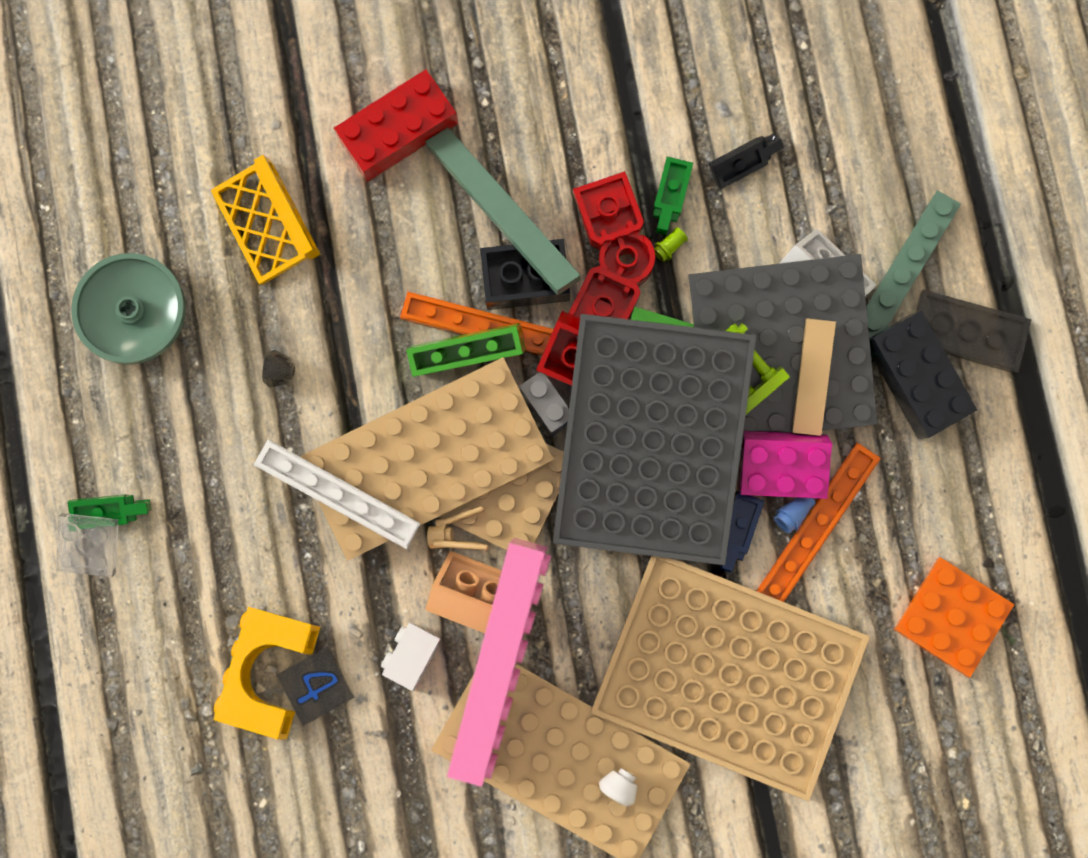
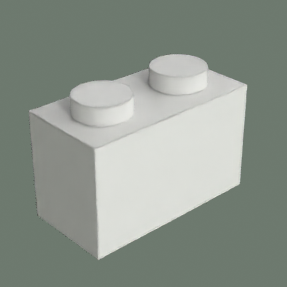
(410, 656)

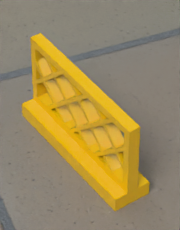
(286, 210)

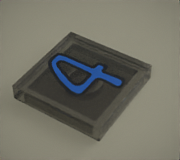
(315, 686)

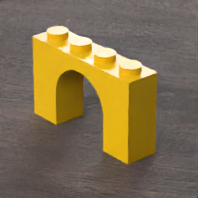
(238, 701)

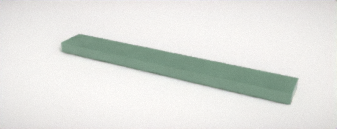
(503, 211)

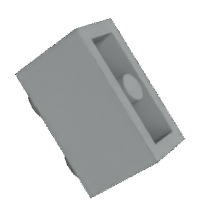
(545, 403)

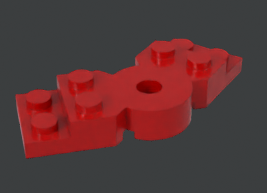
(614, 228)

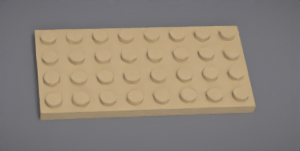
(435, 452)
(558, 755)

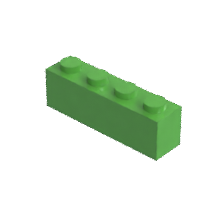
(466, 349)

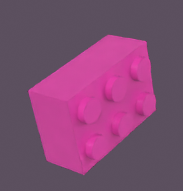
(784, 464)

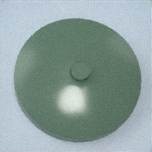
(128, 309)

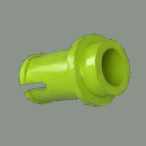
(670, 244)

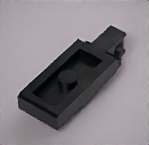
(744, 160)

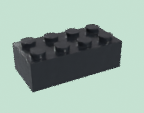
(920, 375)

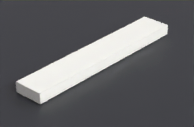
(337, 494)

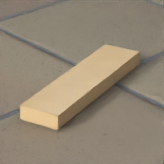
(813, 376)

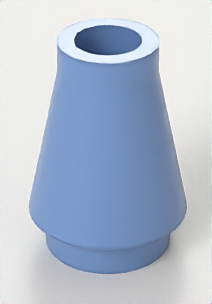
(793, 514)

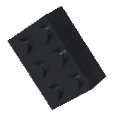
(513, 281)

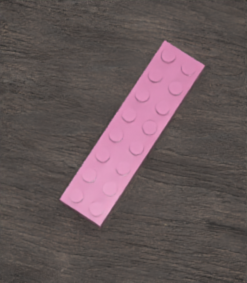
(497, 661)

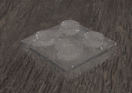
(87, 545)

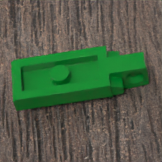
(671, 192)
(113, 507)

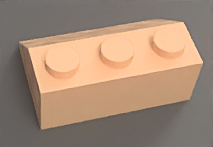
(464, 591)

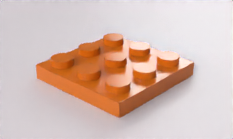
(954, 617)

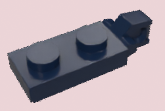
(743, 525)

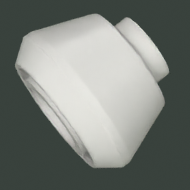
(619, 787)

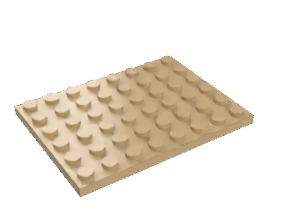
(730, 675)

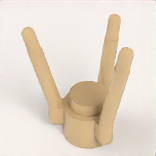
(443, 537)

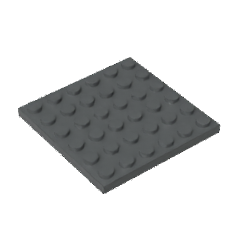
(774, 307)

